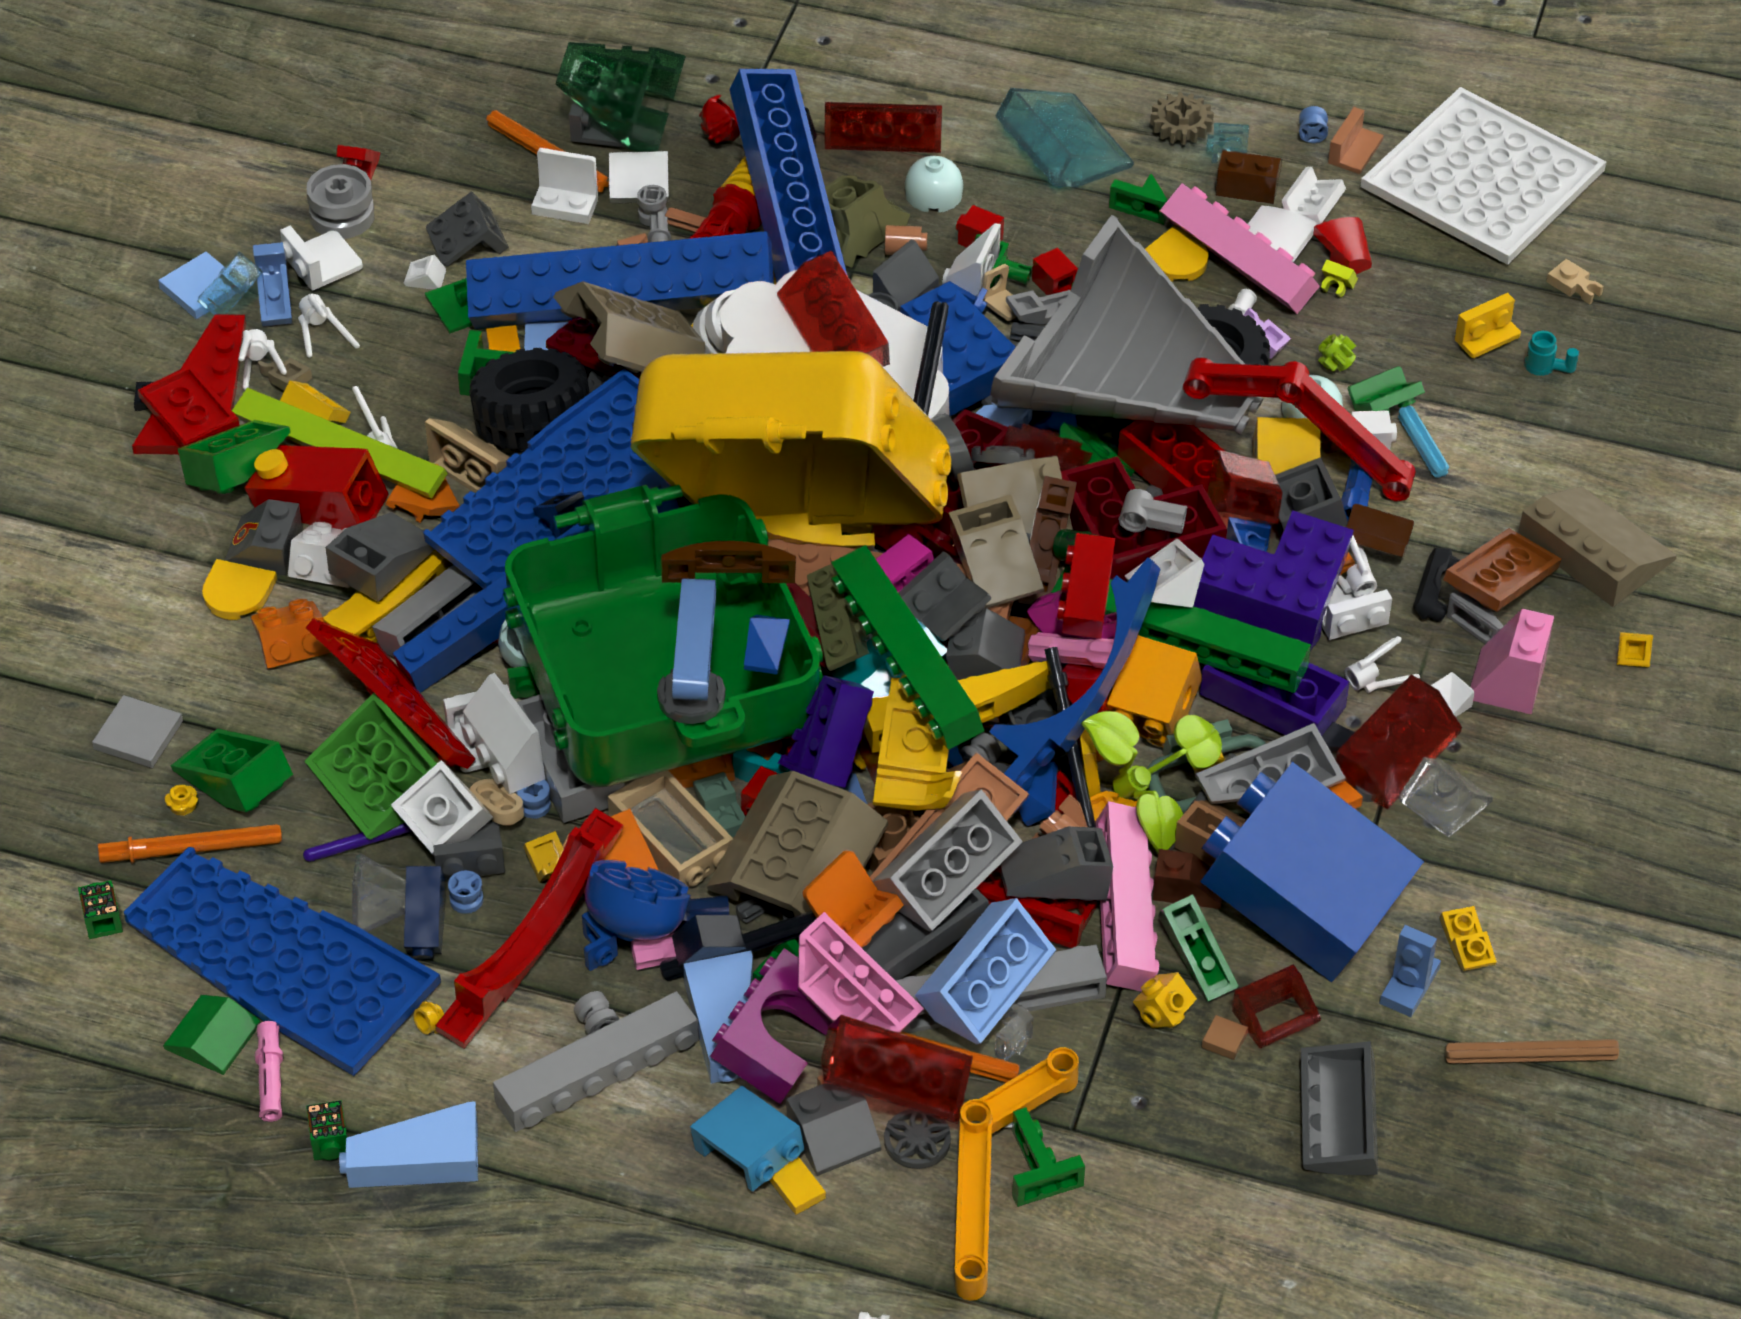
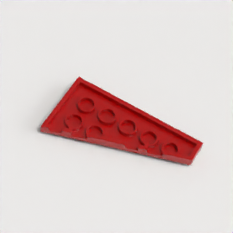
(217, 362)
(388, 682)

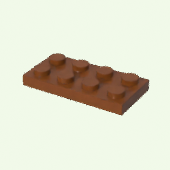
(1502, 569)

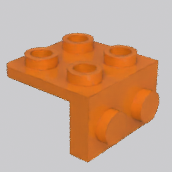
(285, 633)
(851, 898)

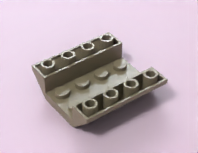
(630, 328)
(792, 837)

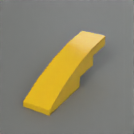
(795, 529)

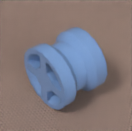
(1313, 124)
(536, 806)
(471, 886)

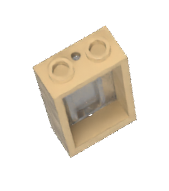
(675, 826)

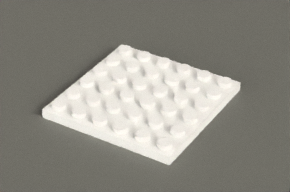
(1483, 175)

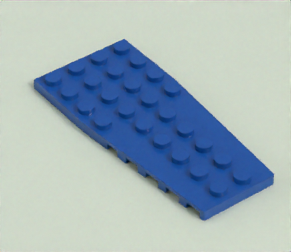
(576, 452)
(282, 960)

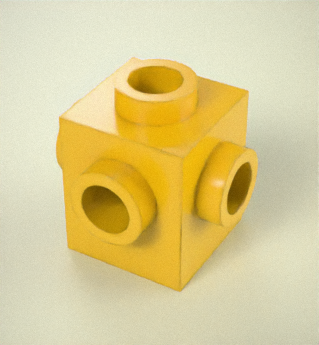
(1164, 1000)

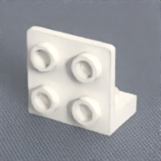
(566, 186)

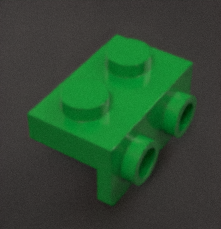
(1384, 391)

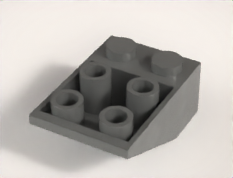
(377, 554)
(1060, 865)

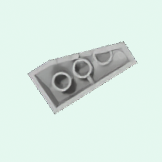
(1304, 747)

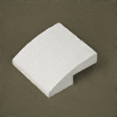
(635, 170)
(1283, 228)

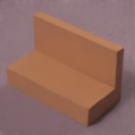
(1352, 144)

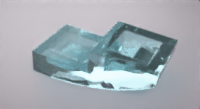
(230, 285)

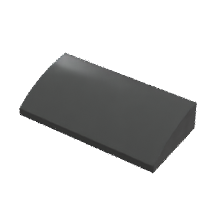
(907, 945)
(1339, 1109)

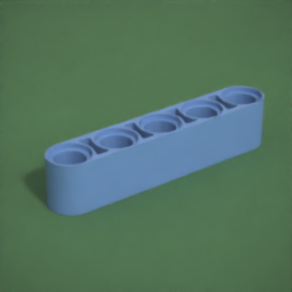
(694, 639)

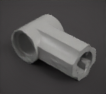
(1143, 511)

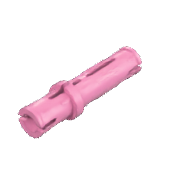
(269, 1058)

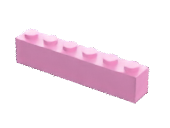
(1240, 248)
(1129, 910)

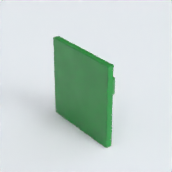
(451, 305)

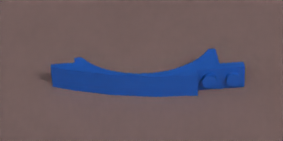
(1037, 740)

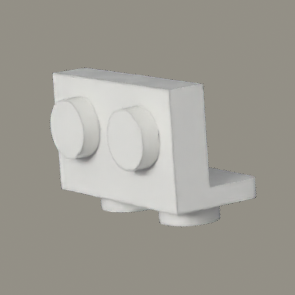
(1313, 196)

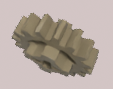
(1182, 118)

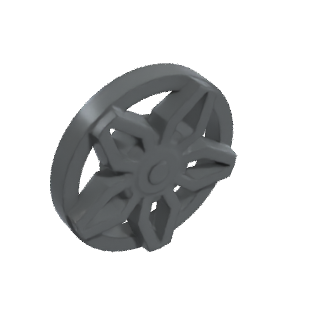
(916, 1139)

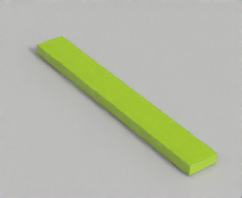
(315, 431)

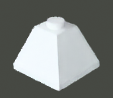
(975, 261)
(441, 808)

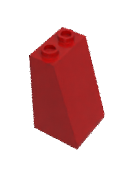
(327, 483)

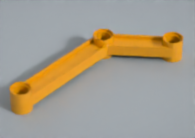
(974, 1160)

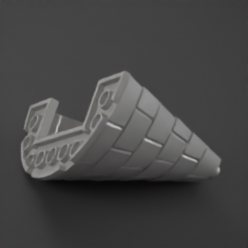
(1121, 347)

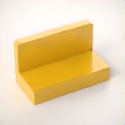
(312, 401)

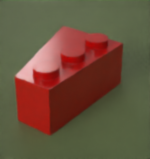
(1086, 585)

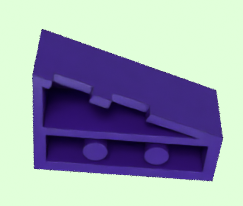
(831, 732)

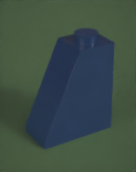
(424, 911)

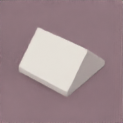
(1178, 575)

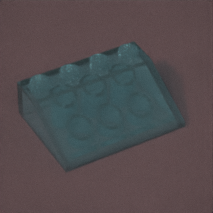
(1061, 137)

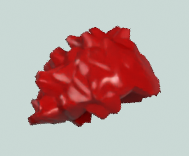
(719, 121)

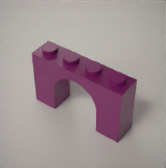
(746, 1044)

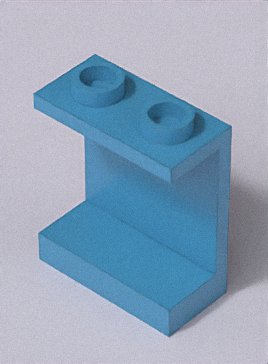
(749, 1135)

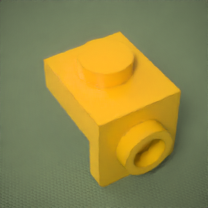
(544, 855)

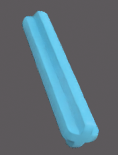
(1423, 441)

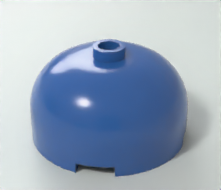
(635, 900)

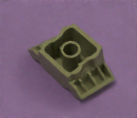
(861, 215)

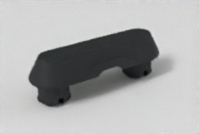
(1427, 601)

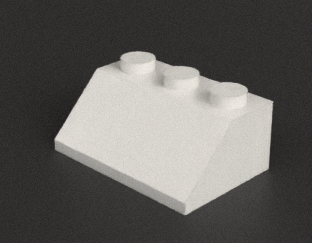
(503, 736)

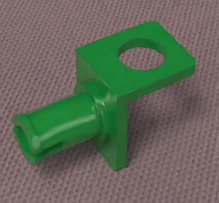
(1017, 271)

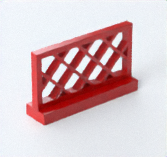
(1052, 918)

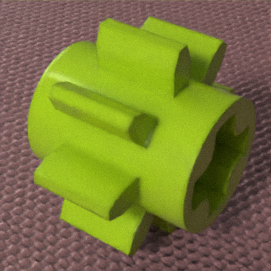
(1337, 352)

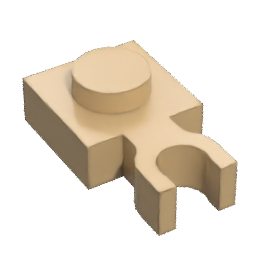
(1571, 279)

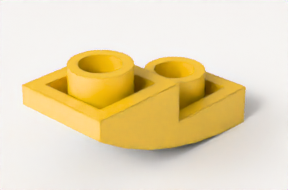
(1466, 938)

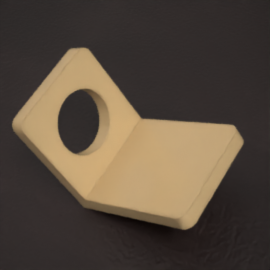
(997, 295)

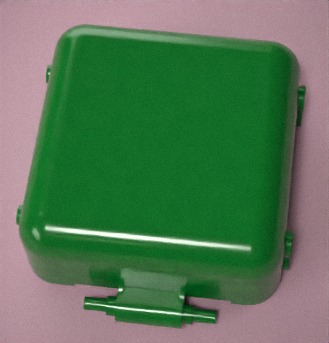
(606, 633)

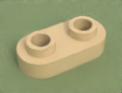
(504, 807)

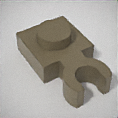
(295, 372)

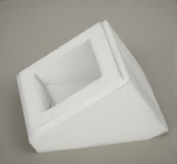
(425, 273)

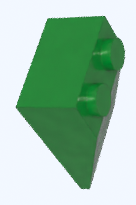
(229, 456)
(235, 768)

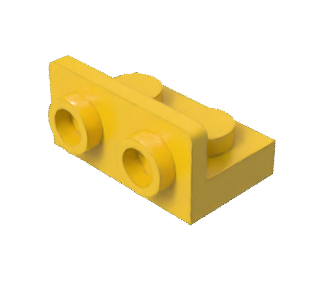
(1487, 326)

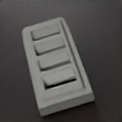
(1473, 616)

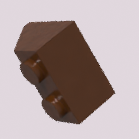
(1248, 176)

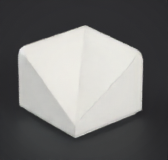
(1456, 693)

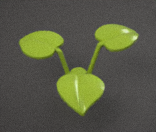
(1114, 740)

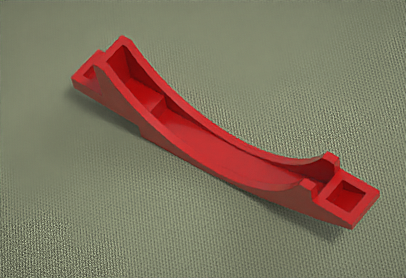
(496, 979)

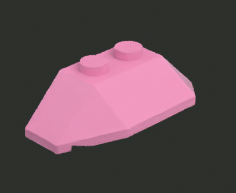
(848, 981)

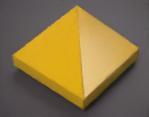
(1634, 649)

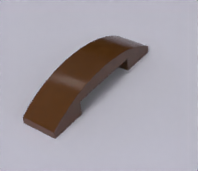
(1050, 517)
(728, 557)

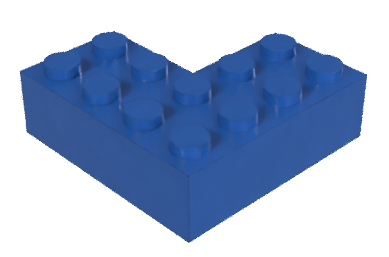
(970, 345)

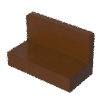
(1380, 529)

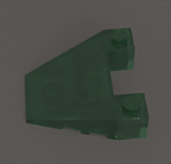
(613, 87)

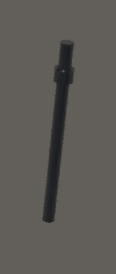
(1058, 682)

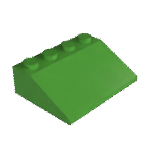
(371, 765)

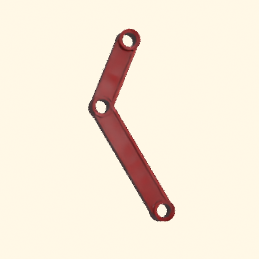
(1295, 386)

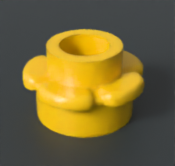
(182, 805)
(427, 1017)

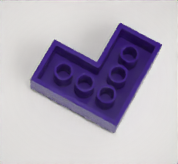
(1277, 590)
(1317, 699)

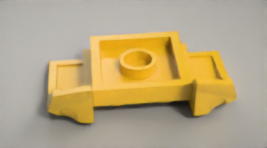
(911, 760)

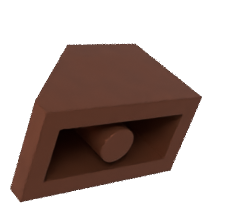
(1179, 876)

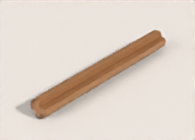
(1532, 1051)

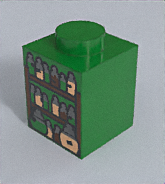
(100, 909)
(327, 1129)

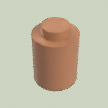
(899, 235)

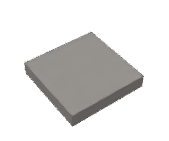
(137, 731)

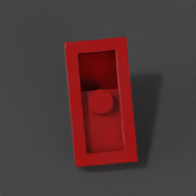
(359, 157)

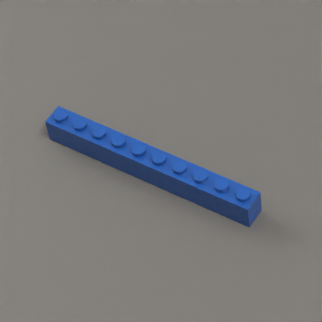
(475, 622)

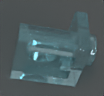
(1227, 137)

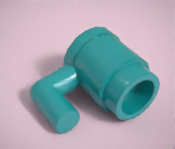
(1542, 355)

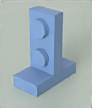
(273, 284)
(1412, 971)

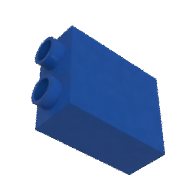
(1308, 868)

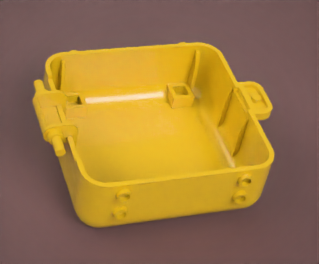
(793, 436)

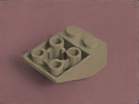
(995, 550)

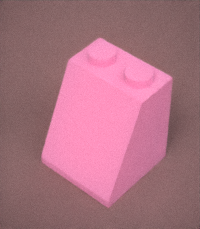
(1514, 662)

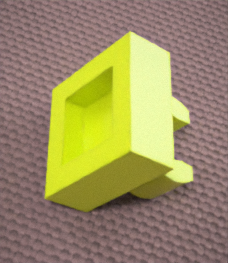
(1340, 275)

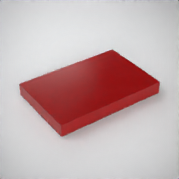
(188, 406)

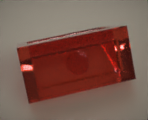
(1269, 992)

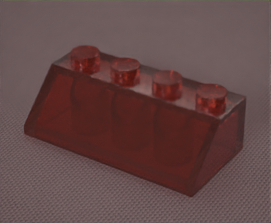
(883, 127)
(831, 310)
(1396, 739)
(895, 1068)

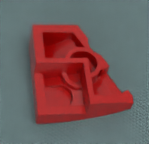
(1346, 242)

